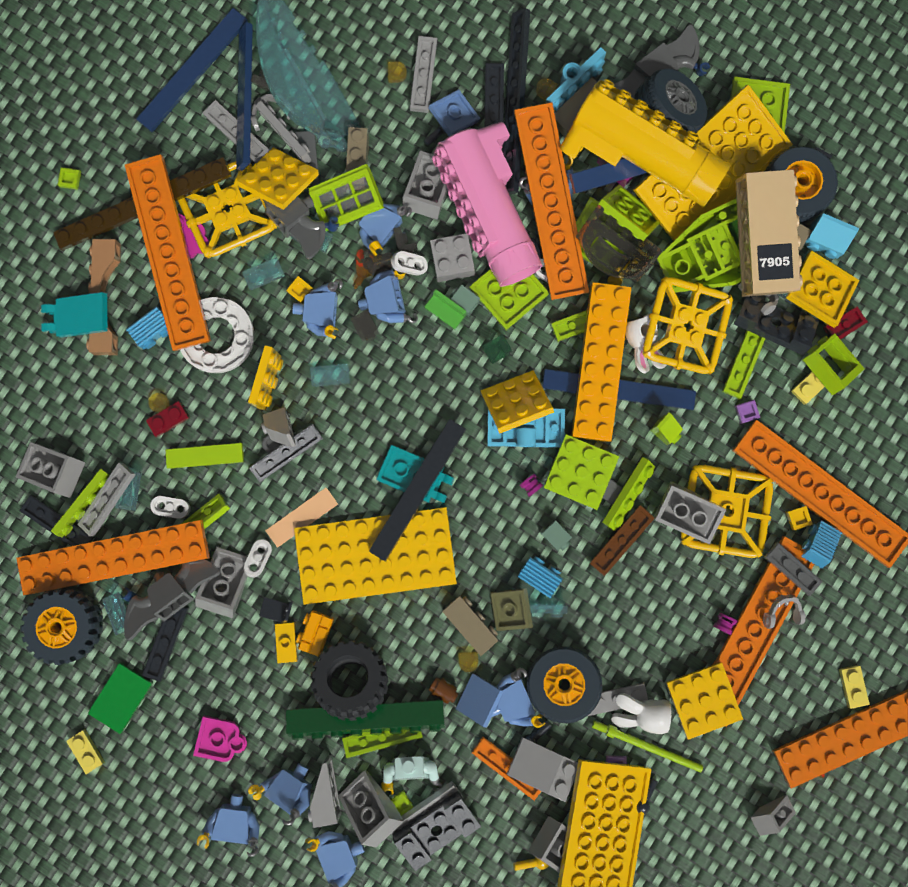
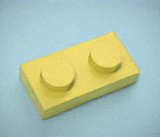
(808, 388)
(854, 686)
(85, 751)

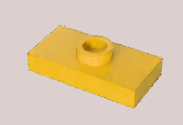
(286, 642)

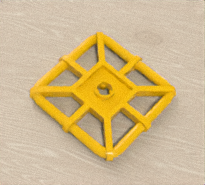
(222, 220)
(698, 322)
(739, 505)

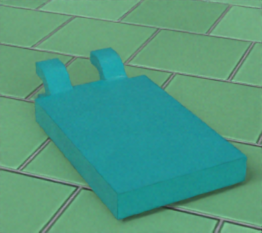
(77, 315)
(401, 468)

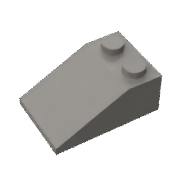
(425, 189)
(50, 470)
(689, 513)
(224, 591)
(543, 769)
(325, 804)
(369, 810)
(550, 843)

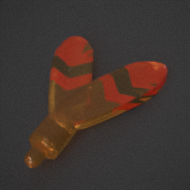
(362, 273)

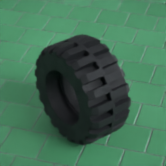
(332, 661)

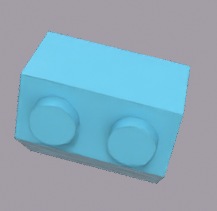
(830, 236)

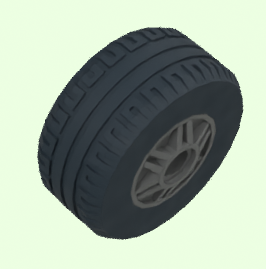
(674, 97)

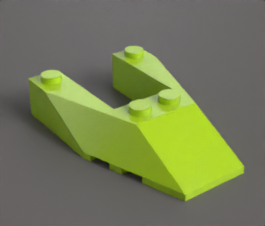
(705, 251)

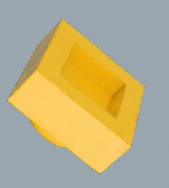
(299, 289)
(799, 518)

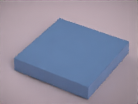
(454, 113)
(479, 700)

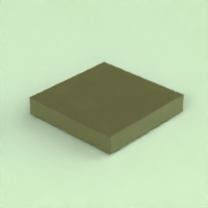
(511, 609)

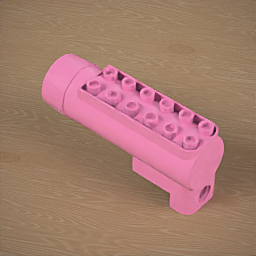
(476, 182)

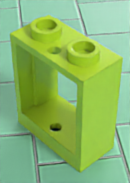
(842, 357)

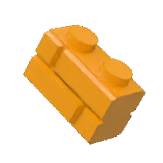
(315, 632)

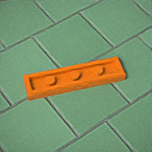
(500, 762)

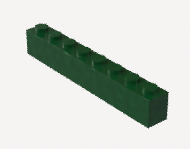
(387, 717)

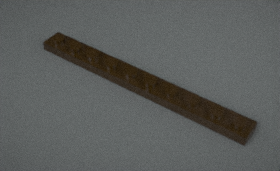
(126, 210)

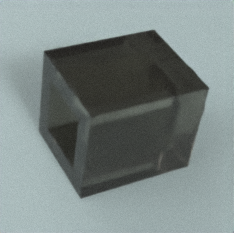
(365, 326)

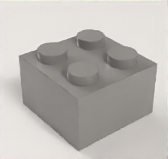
(452, 257)

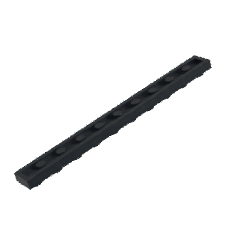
(516, 92)

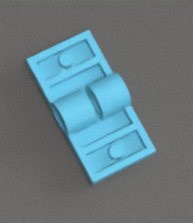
(575, 77)
(542, 432)

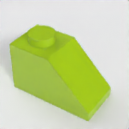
(667, 429)

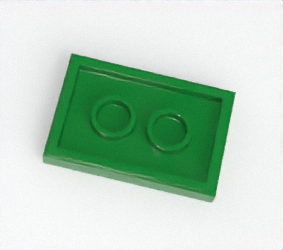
(120, 698)

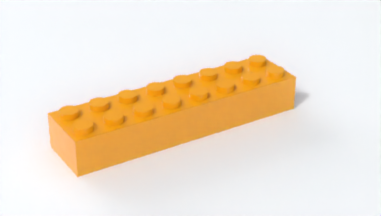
(601, 362)

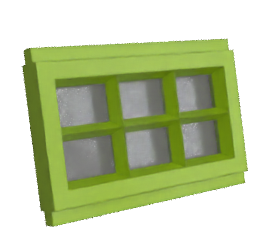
(347, 196)

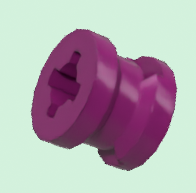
(531, 485)
(724, 625)

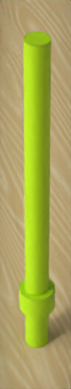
(611, 731)

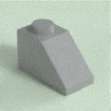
(279, 427)
(773, 816)

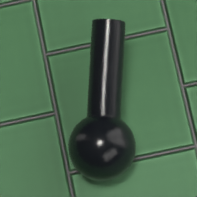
(434, 135)
(539, 732)
(646, 806)

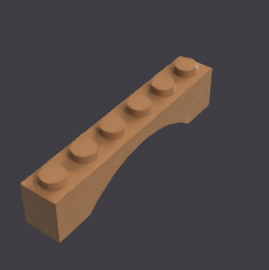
(105, 258)

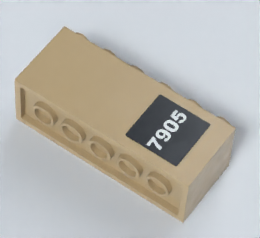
(768, 233)

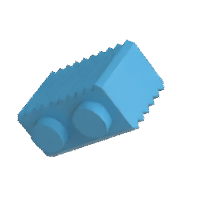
(148, 329)
(821, 544)
(540, 577)

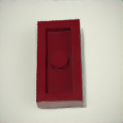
(849, 322)
(167, 419)

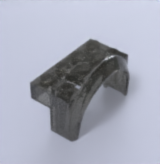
(608, 260)

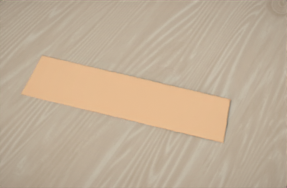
(301, 517)

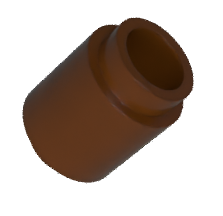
(443, 690)

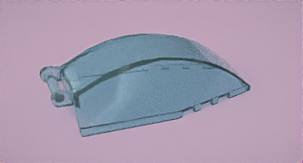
(297, 78)

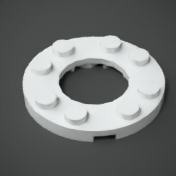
(241, 346)

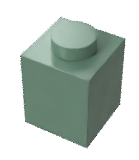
(465, 299)
(556, 536)

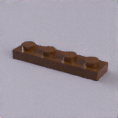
(622, 540)

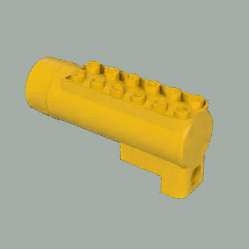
(620, 126)

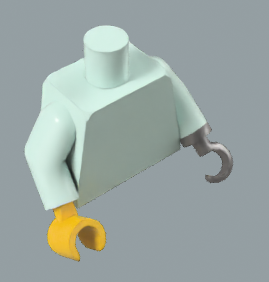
(410, 768)

